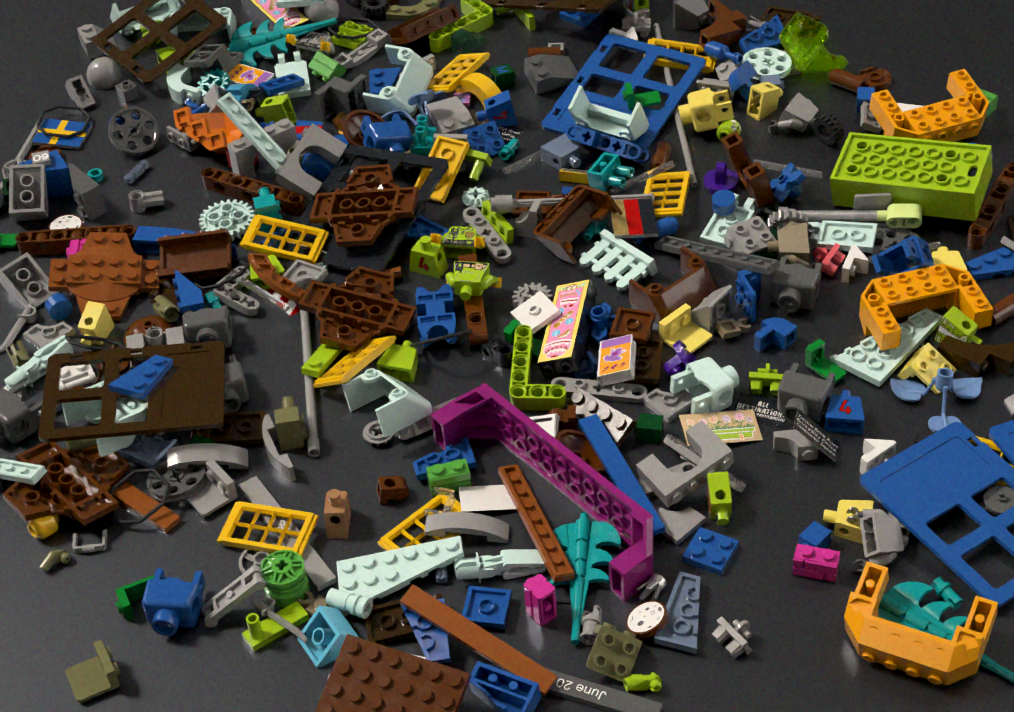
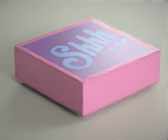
(465, 98)

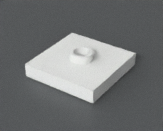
(536, 312)

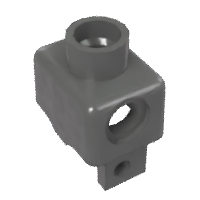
(795, 286)
(208, 322)
(235, 386)
(804, 393)
(17, 419)

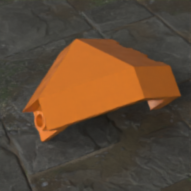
(208, 129)

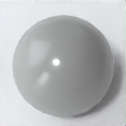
(321, 12)
(104, 73)

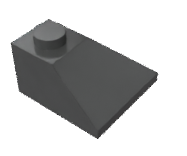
(690, 14)

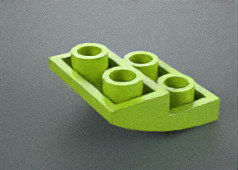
(351, 29)

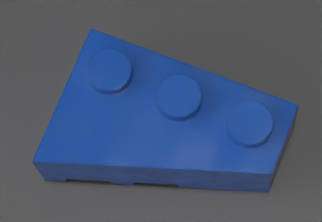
(504, 690)

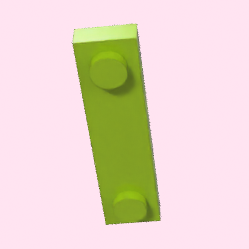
(320, 360)

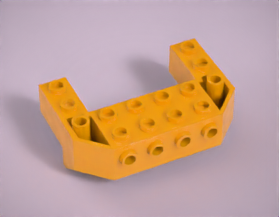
(940, 121)
(915, 291)
(909, 648)

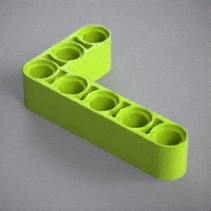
(477, 18)
(522, 393)

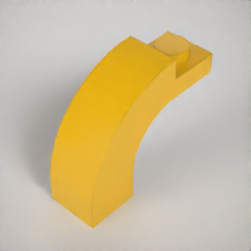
(478, 85)

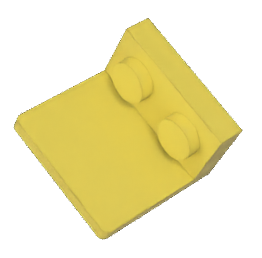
(679, 326)
(925, 365)

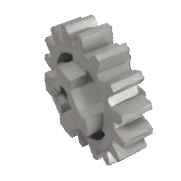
(782, 218)
(526, 292)

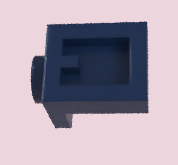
(588, 368)

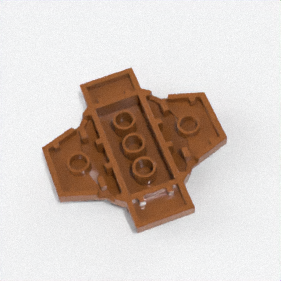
(104, 273)

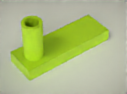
(524, 14)
(479, 160)
(498, 222)
(268, 630)

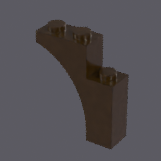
(977, 358)

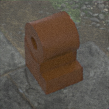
(567, 418)
(391, 488)

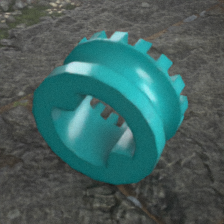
(96, 174)

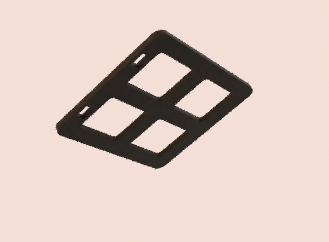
(158, 31)

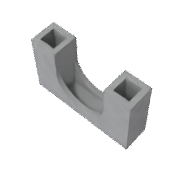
(313, 141)
(243, 151)
(672, 485)

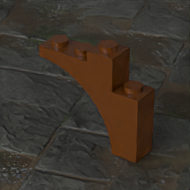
(726, 27)

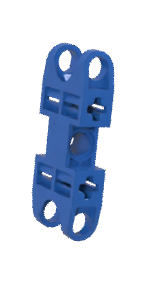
(617, 146)
(436, 314)

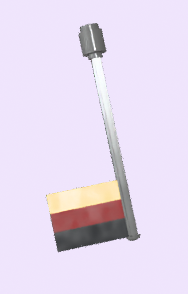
(635, 222)

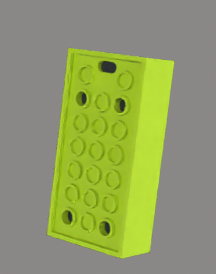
(936, 174)

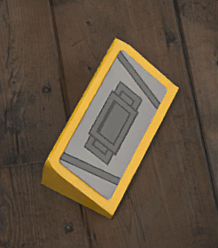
(573, 176)

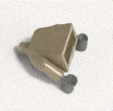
(793, 243)

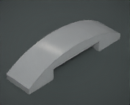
(374, 42)
(199, 454)
(280, 463)
(467, 524)

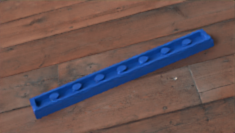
(617, 467)

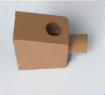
(337, 505)

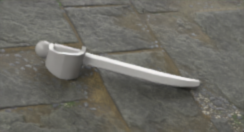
(26, 317)
(266, 606)

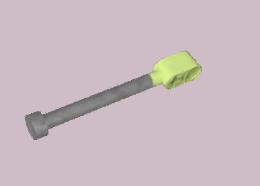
(895, 216)

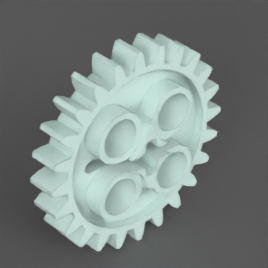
(228, 215)

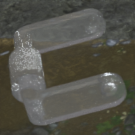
(449, 502)

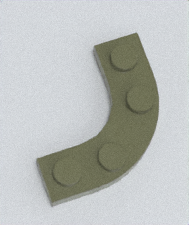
(407, 13)

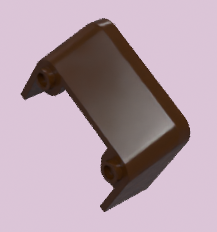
(571, 217)
(689, 289)

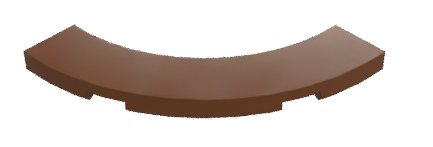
(268, 274)

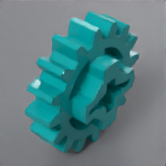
(216, 77)

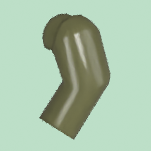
(55, 556)

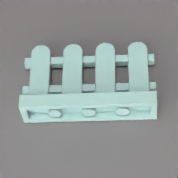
(619, 251)

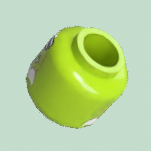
(728, 127)

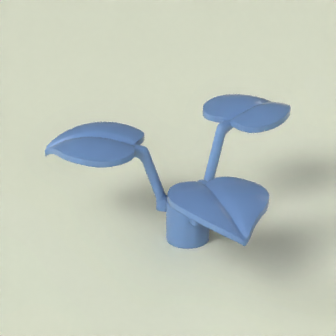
(422, 99)
(913, 390)

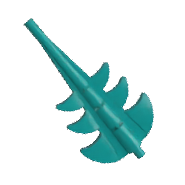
(264, 40)
(581, 543)
(903, 607)

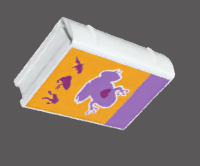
(245, 74)
(616, 360)

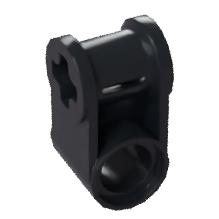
(498, 351)

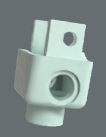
(708, 384)

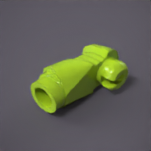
(641, 682)

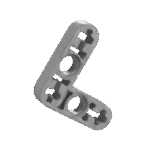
(246, 304)

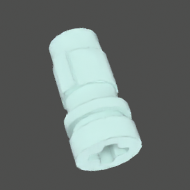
(347, 601)

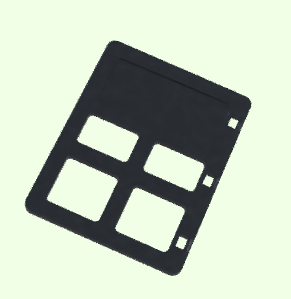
(381, 252)

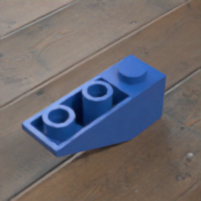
(188, 294)

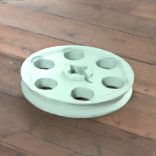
(768, 64)

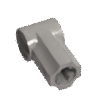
(140, 201)

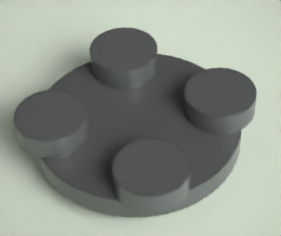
(998, 499)

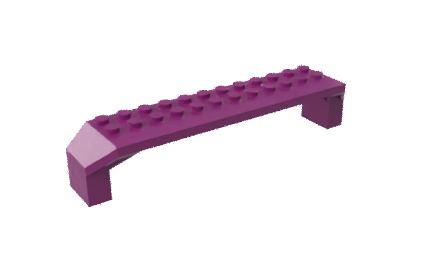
(488, 415)

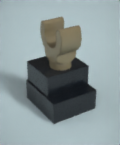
(255, 99)
(410, 172)

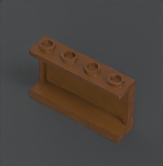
(423, 25)
(196, 255)

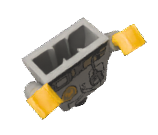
(312, 43)

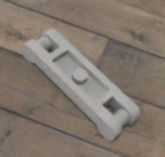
(233, 595)

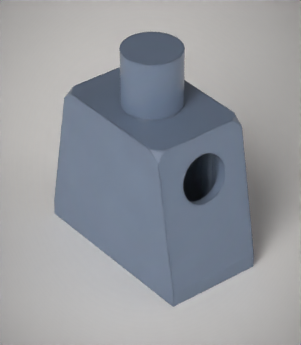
(561, 153)

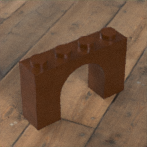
(750, 175)

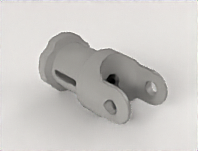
(588, 622)

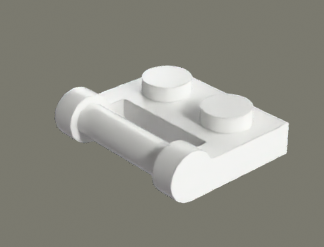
(76, 376)

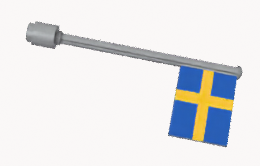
(52, 126)

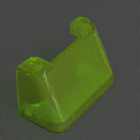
(804, 44)

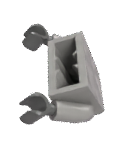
(797, 115)
(880, 536)

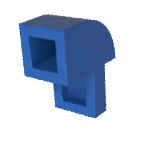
(740, 79)
(317, 166)
(775, 331)

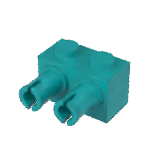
(423, 137)
(606, 172)
(267, 206)

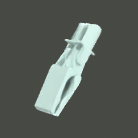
(37, 365)
(510, 564)

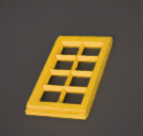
(710, 62)
(454, 82)
(682, 194)
(255, 224)
(354, 362)
(233, 521)
(386, 541)

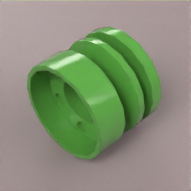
(284, 577)

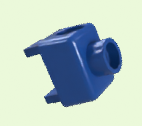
(387, 135)
(902, 257)
(172, 602)

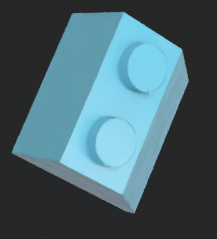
(325, 635)

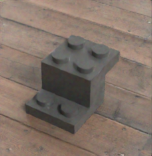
(212, 57)
(341, 96)

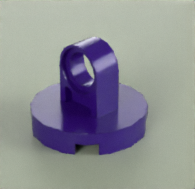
(720, 179)
(678, 363)

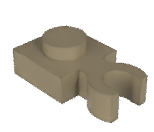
(729, 328)
(311, 603)

